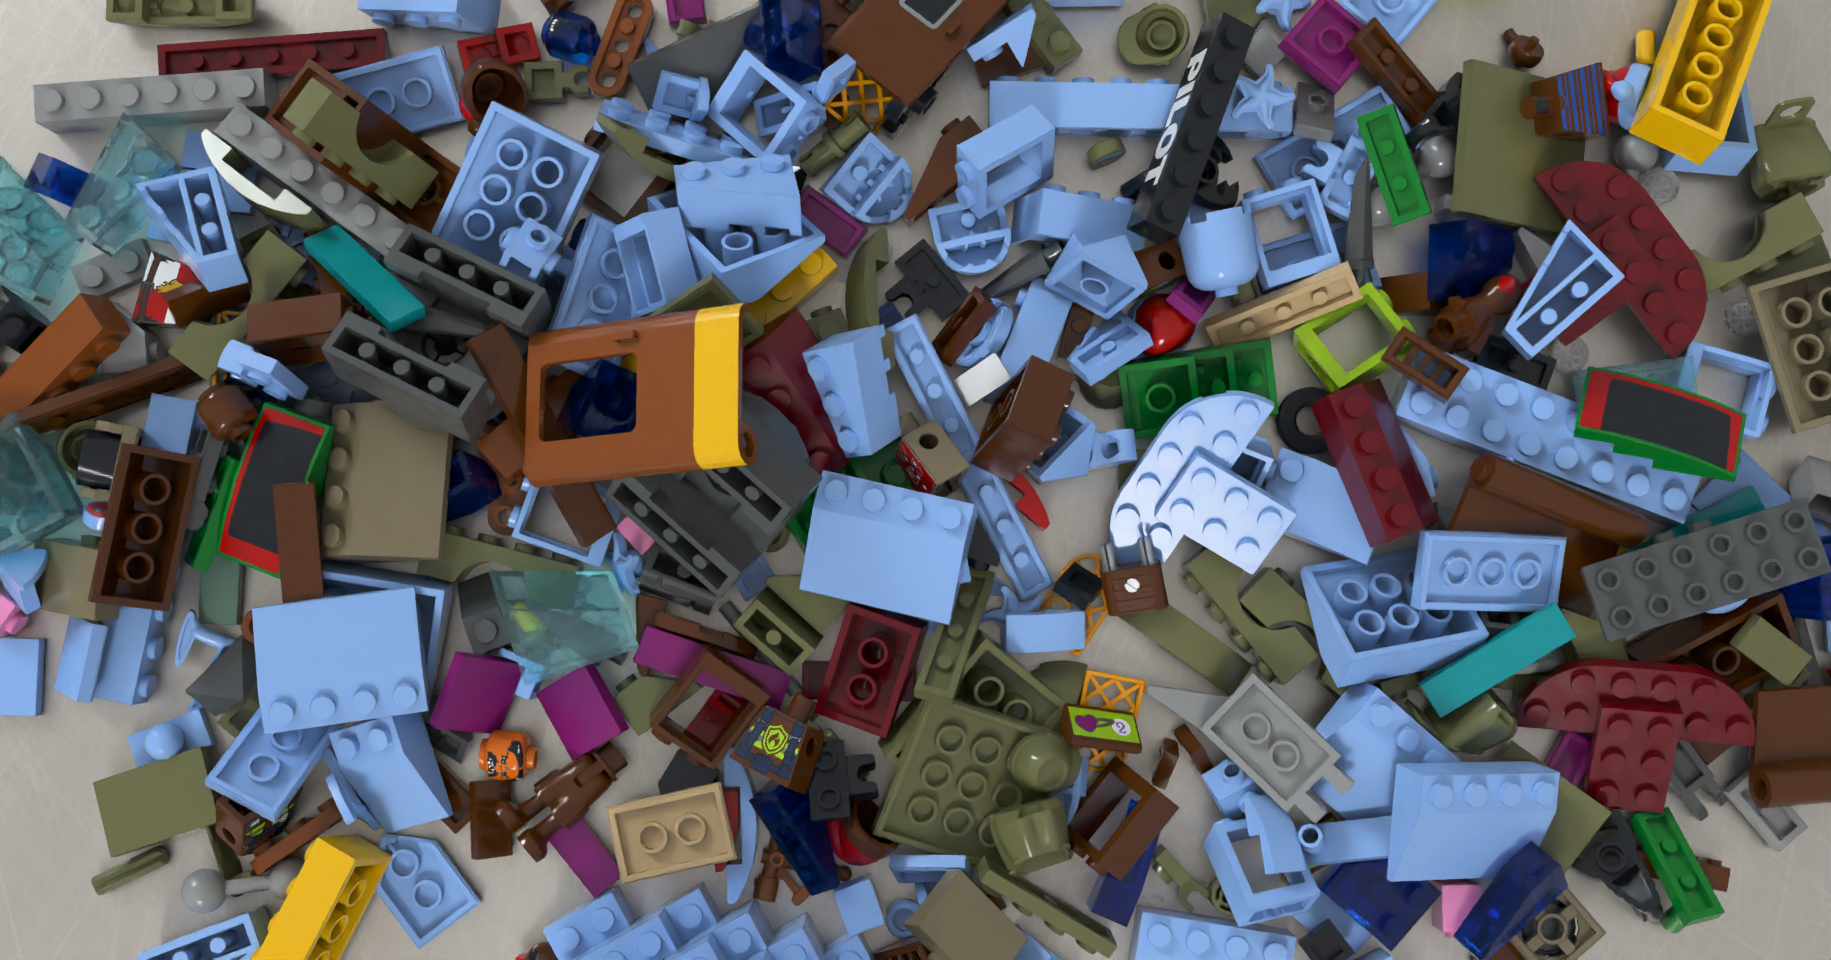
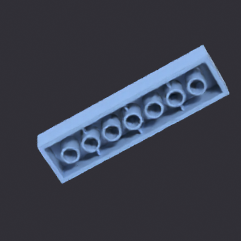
(1537, 430)

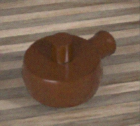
(1523, 50)

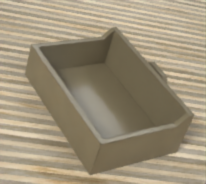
(68, 578)
(963, 923)

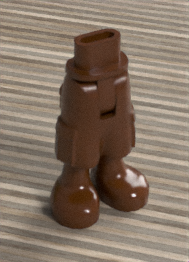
(567, 793)

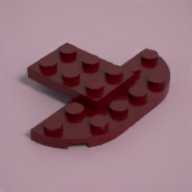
(1623, 221)
(1635, 721)

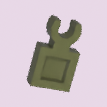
(548, 81)

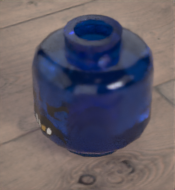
(570, 37)

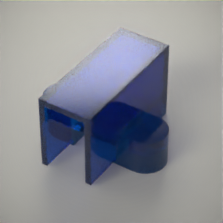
(788, 37)

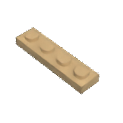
(1286, 306)

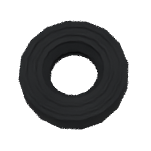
(1287, 424)

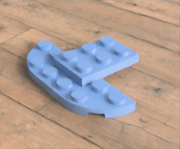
(1189, 490)

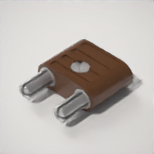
(1133, 585)

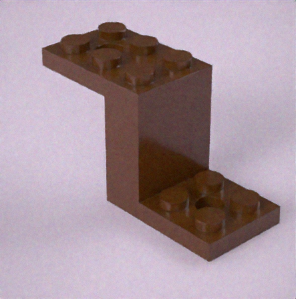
(372, 131)

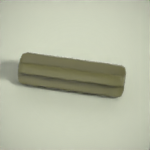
(130, 870)

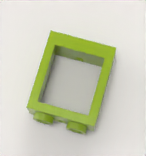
(1323, 362)

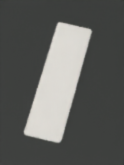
(980, 380)

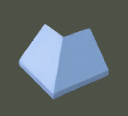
(1098, 274)
(1070, 453)

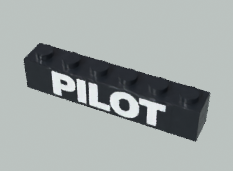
(1191, 129)

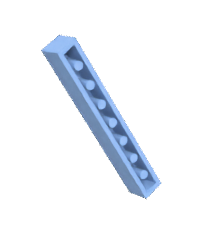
(1119, 107)
(136, 636)

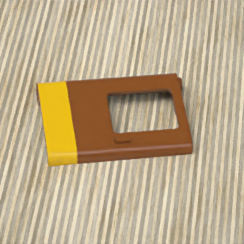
(683, 400)

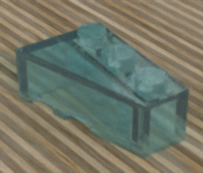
(109, 205)

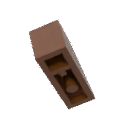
(940, 175)

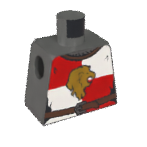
(159, 277)

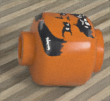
(507, 755)

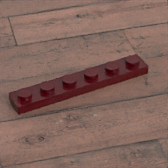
(277, 54)

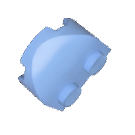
(870, 182)
(967, 242)

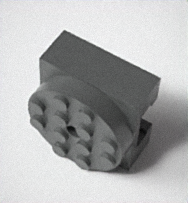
(410, 365)
(725, 516)

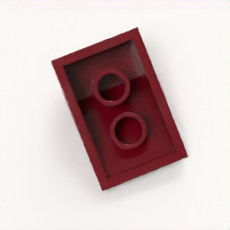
(870, 668)

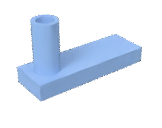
(1345, 840)

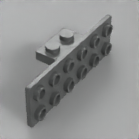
(1705, 569)

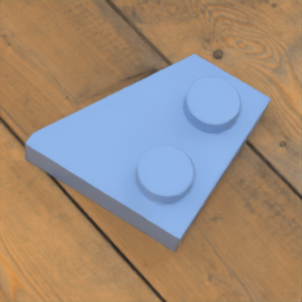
(1108, 348)

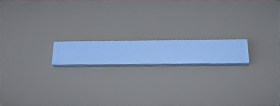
(985, 490)

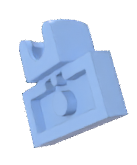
(1336, 173)
(254, 368)

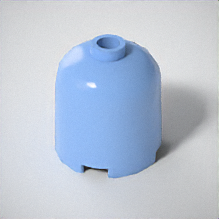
(1220, 250)

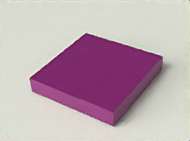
(1320, 45)
(476, 693)
(582, 710)

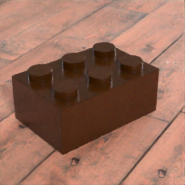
(1024, 419)

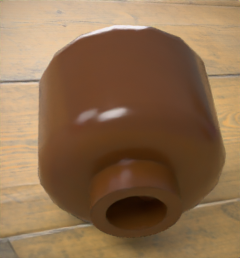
(227, 412)

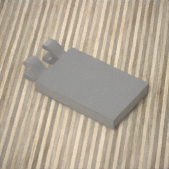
(1276, 747)

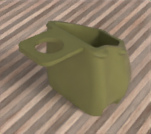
(1789, 154)
(1473, 726)
(1032, 835)

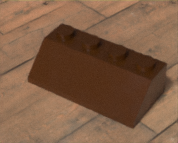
(144, 528)
(1705, 640)

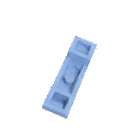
(740, 869)

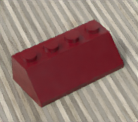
(779, 374)
(1374, 462)

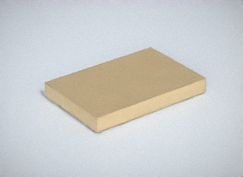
(671, 832)

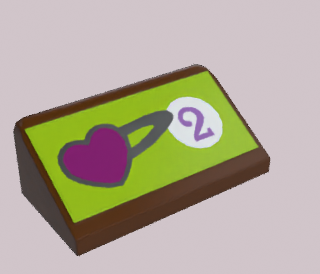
(1100, 728)

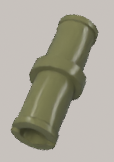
(834, 144)

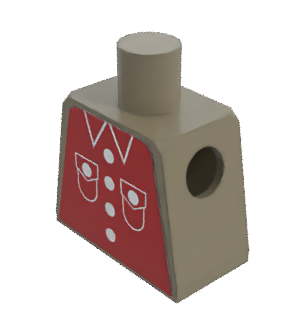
(929, 457)

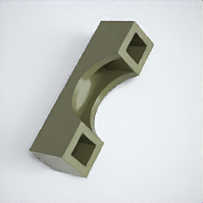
(333, 123)
(1777, 230)
(272, 268)
(466, 553)
(1273, 600)
(1279, 651)

